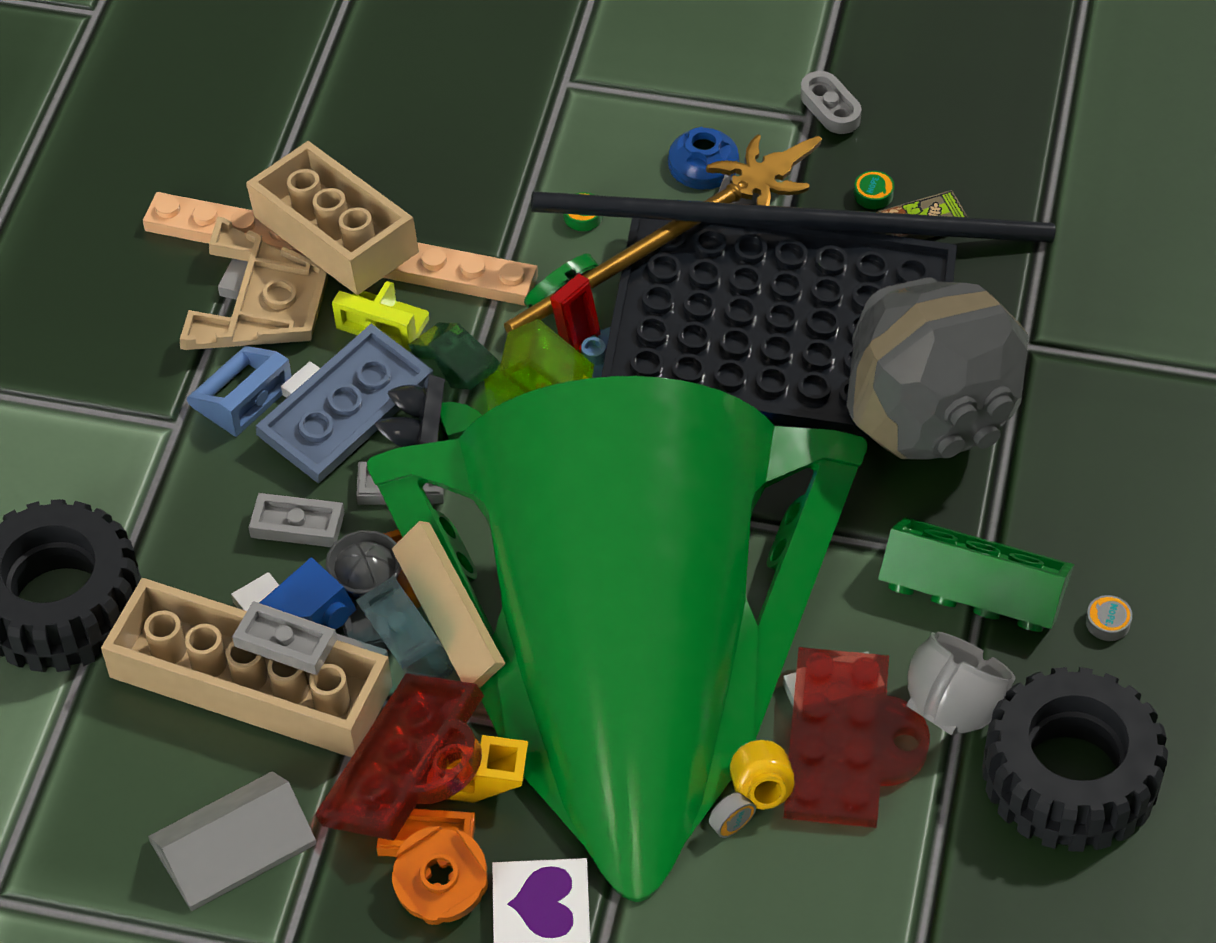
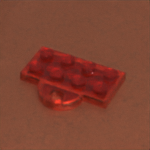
(846, 738)
(407, 758)

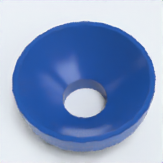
(689, 163)

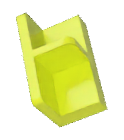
(394, 318)

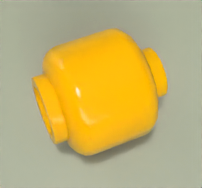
(762, 773)

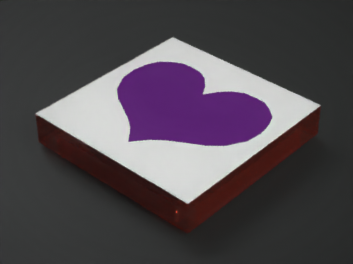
(541, 901)

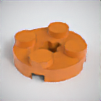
(435, 901)

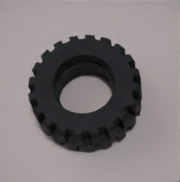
(54, 539)
(1065, 808)

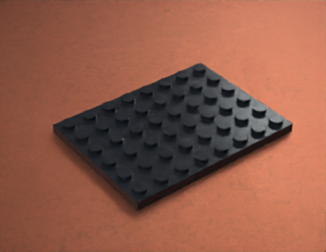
(760, 311)

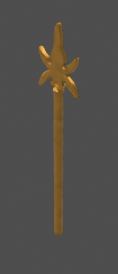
(753, 178)

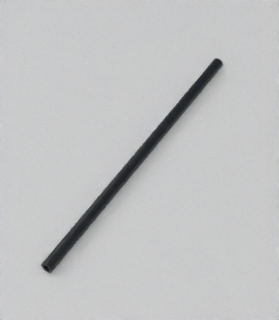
(791, 217)

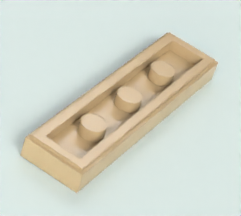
(447, 605)

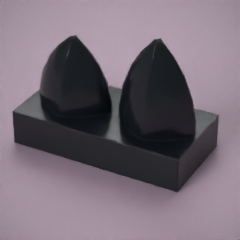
(423, 405)

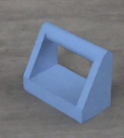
(250, 397)

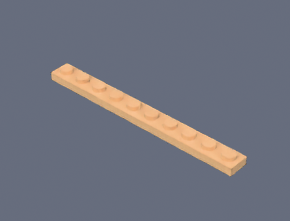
(430, 267)

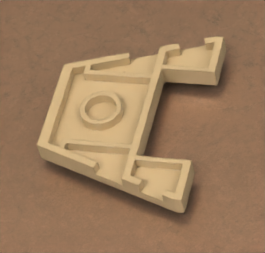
(275, 300)

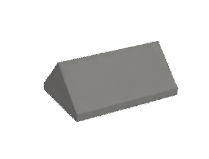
(233, 839)

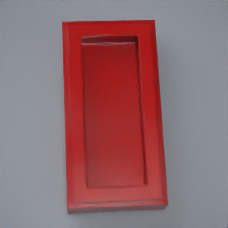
(575, 312)

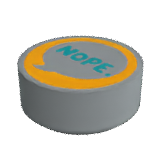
(1108, 618)
(731, 814)

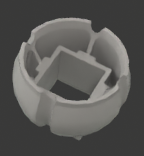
(955, 684)

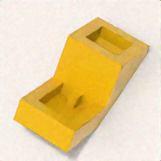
(499, 769)

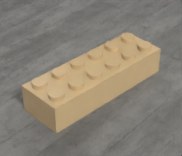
(187, 652)

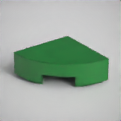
(456, 418)

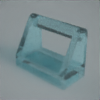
(404, 631)

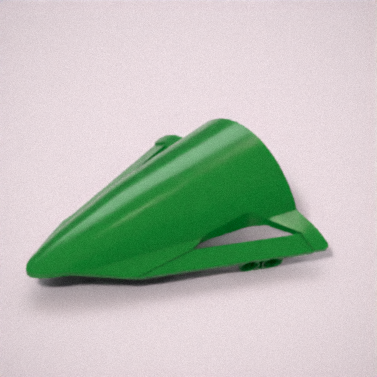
(626, 591)

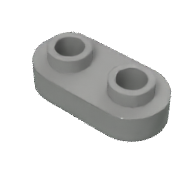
(830, 102)

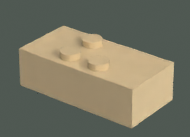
(333, 217)

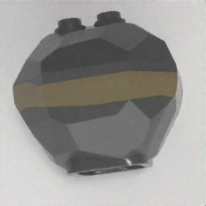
(935, 368)

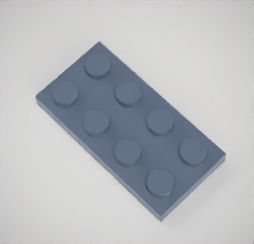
(341, 403)

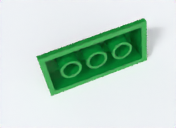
(975, 573)

